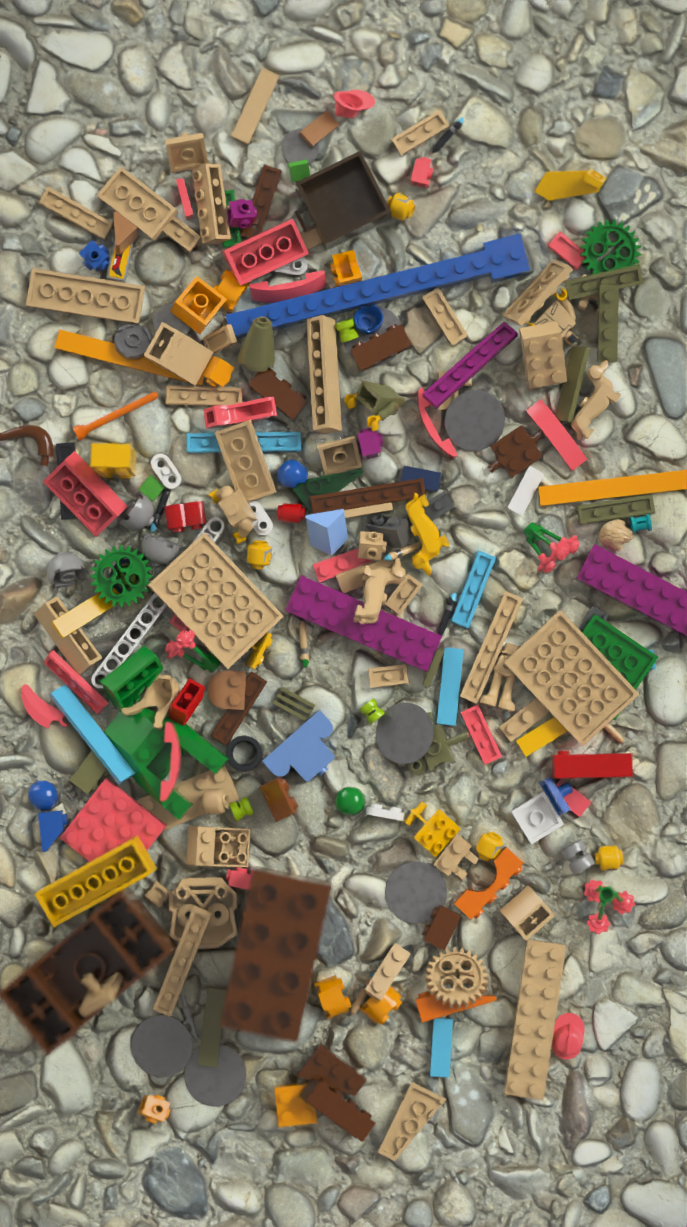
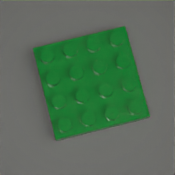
(621, 651)

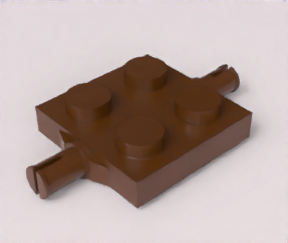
(516, 451)

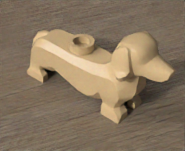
(597, 401)
(374, 590)

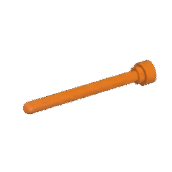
(82, 431)

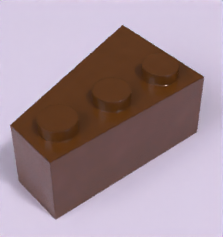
(333, 1070)

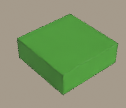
(299, 170)
(152, 488)

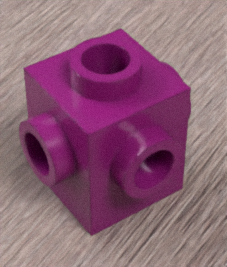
(241, 213)

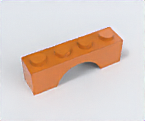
(473, 901)

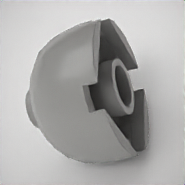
(137, 513)
(159, 549)
(65, 569)

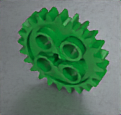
(600, 236)
(136, 567)

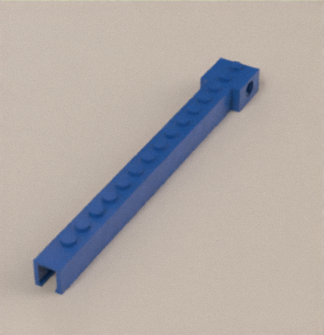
(500, 260)

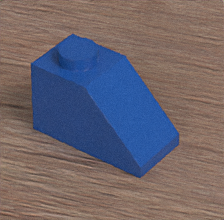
(51, 827)

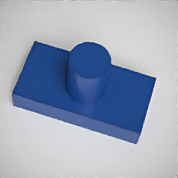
(557, 795)

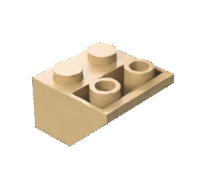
(527, 912)

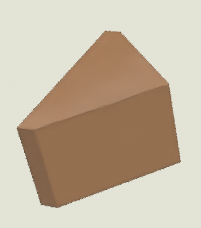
(124, 232)

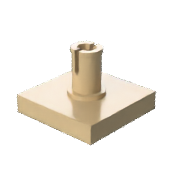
(186, 151)
(100, 992)

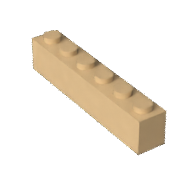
(324, 374)

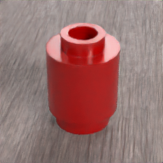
(291, 513)

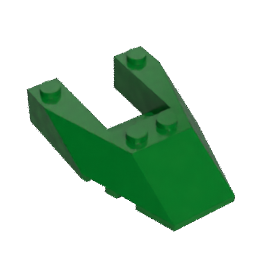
(151, 757)

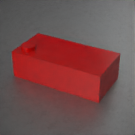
(591, 765)

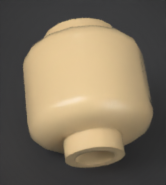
(214, 801)

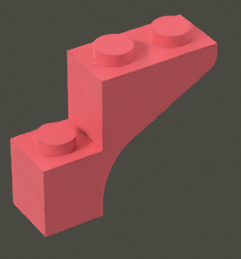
(237, 413)

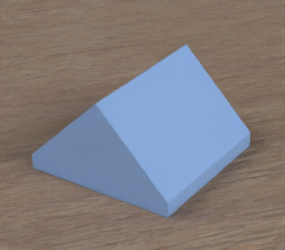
(327, 530)

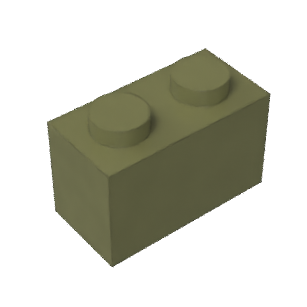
(89, 774)

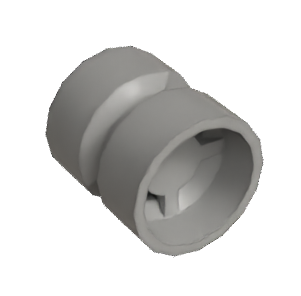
(580, 863)

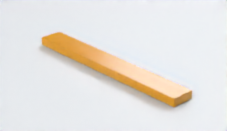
(106, 352)
(613, 488)

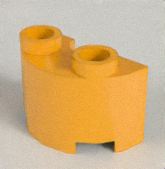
(345, 268)
(230, 290)
(331, 996)
(378, 1011)

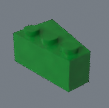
(131, 678)

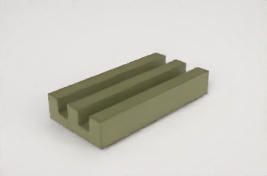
(433, 667)
(307, 711)

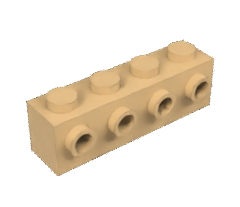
(211, 203)
(76, 646)

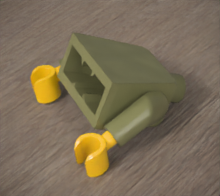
(378, 399)

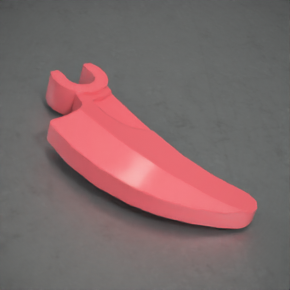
(40, 710)

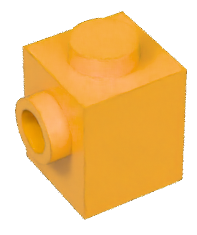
(217, 372)

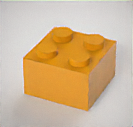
(198, 305)
(291, 1108)

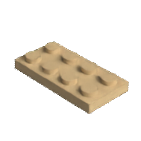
(137, 203)
(537, 292)
(245, 460)

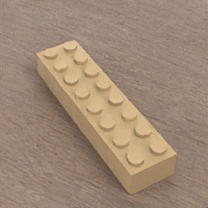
(534, 1019)

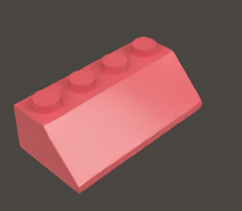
(265, 252)
(85, 494)

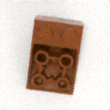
(278, 799)

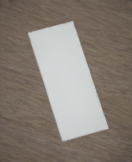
(525, 490)

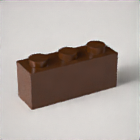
(380, 347)
(286, 400)

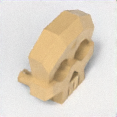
(221, 899)

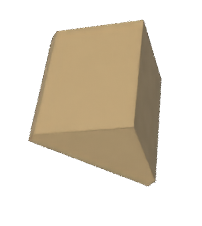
(339, 456)

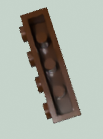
(337, 1109)

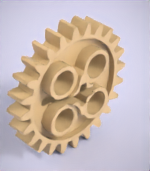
(458, 993)

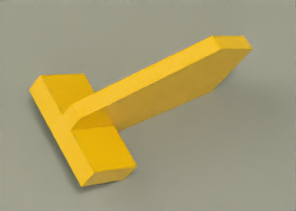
(569, 183)

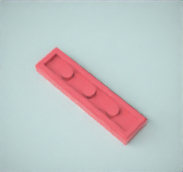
(75, 682)

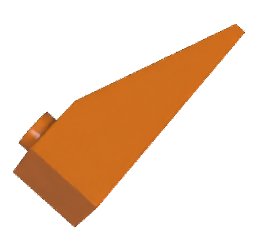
(433, 1009)

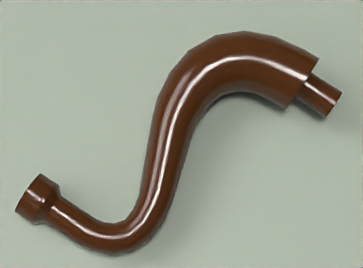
(40, 435)

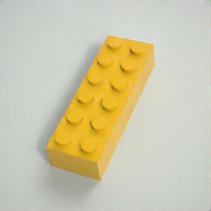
(95, 881)

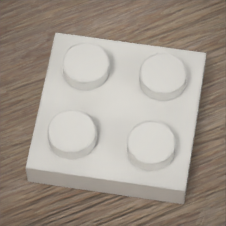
(537, 817)

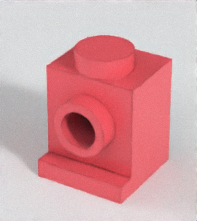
(422, 172)
(239, 878)

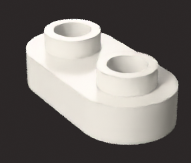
(290, 269)
(166, 472)
(261, 517)
(393, 813)

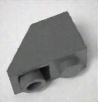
(394, 530)

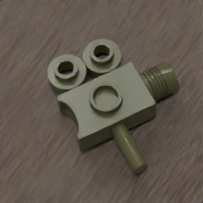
(439, 751)

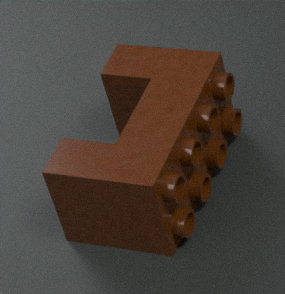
(113, 940)
(276, 954)

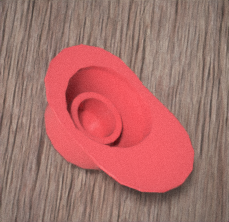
(351, 103)
(568, 1036)

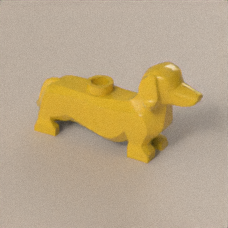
(427, 533)

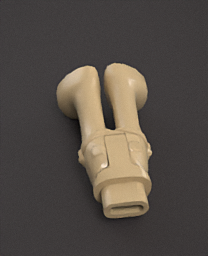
(501, 670)

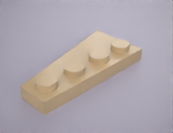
(413, 1113)

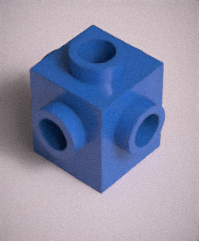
(92, 250)

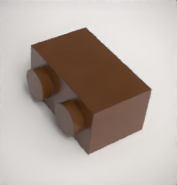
(441, 927)

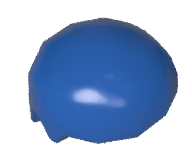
(368, 319)
(291, 473)
(43, 795)

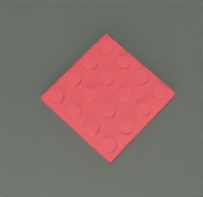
(110, 820)

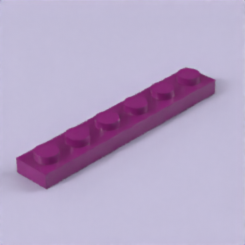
(470, 365)

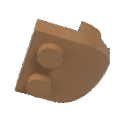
(228, 689)

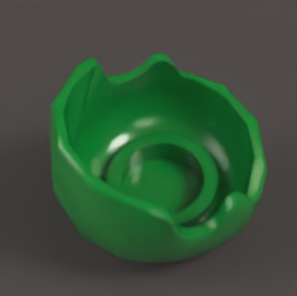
(350, 801)

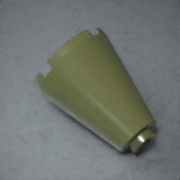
(258, 346)

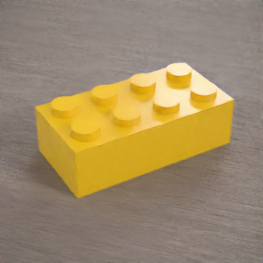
(113, 460)

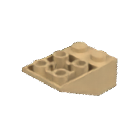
(178, 354)
(218, 846)

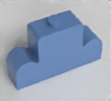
(304, 750)

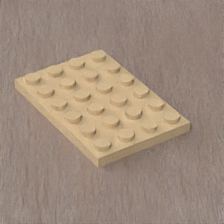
(215, 600)
(571, 678)

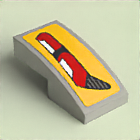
(119, 264)

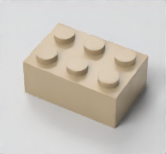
(543, 355)

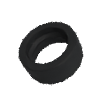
(258, 749)

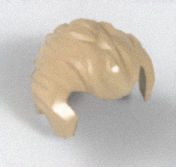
(615, 534)

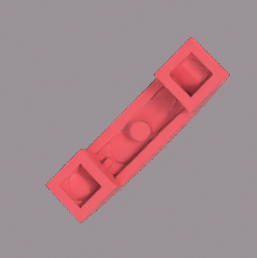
(271, 294)
(556, 434)
(446, 445)
(168, 786)

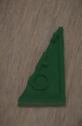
(324, 485)

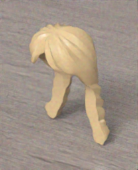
(160, 695)

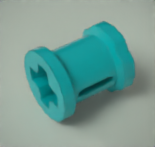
(640, 523)

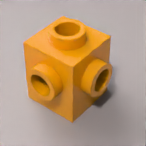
(154, 1108)

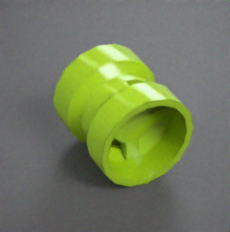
(346, 330)
(368, 708)
(241, 808)

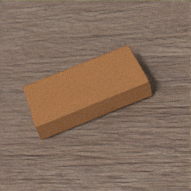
(319, 129)

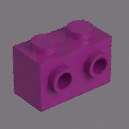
(369, 443)

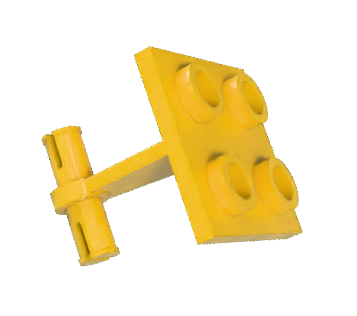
(256, 658)
(437, 830)

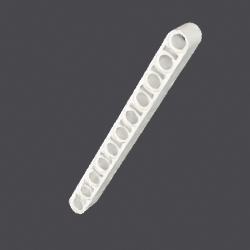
(138, 623)

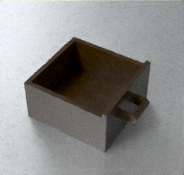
(342, 201)

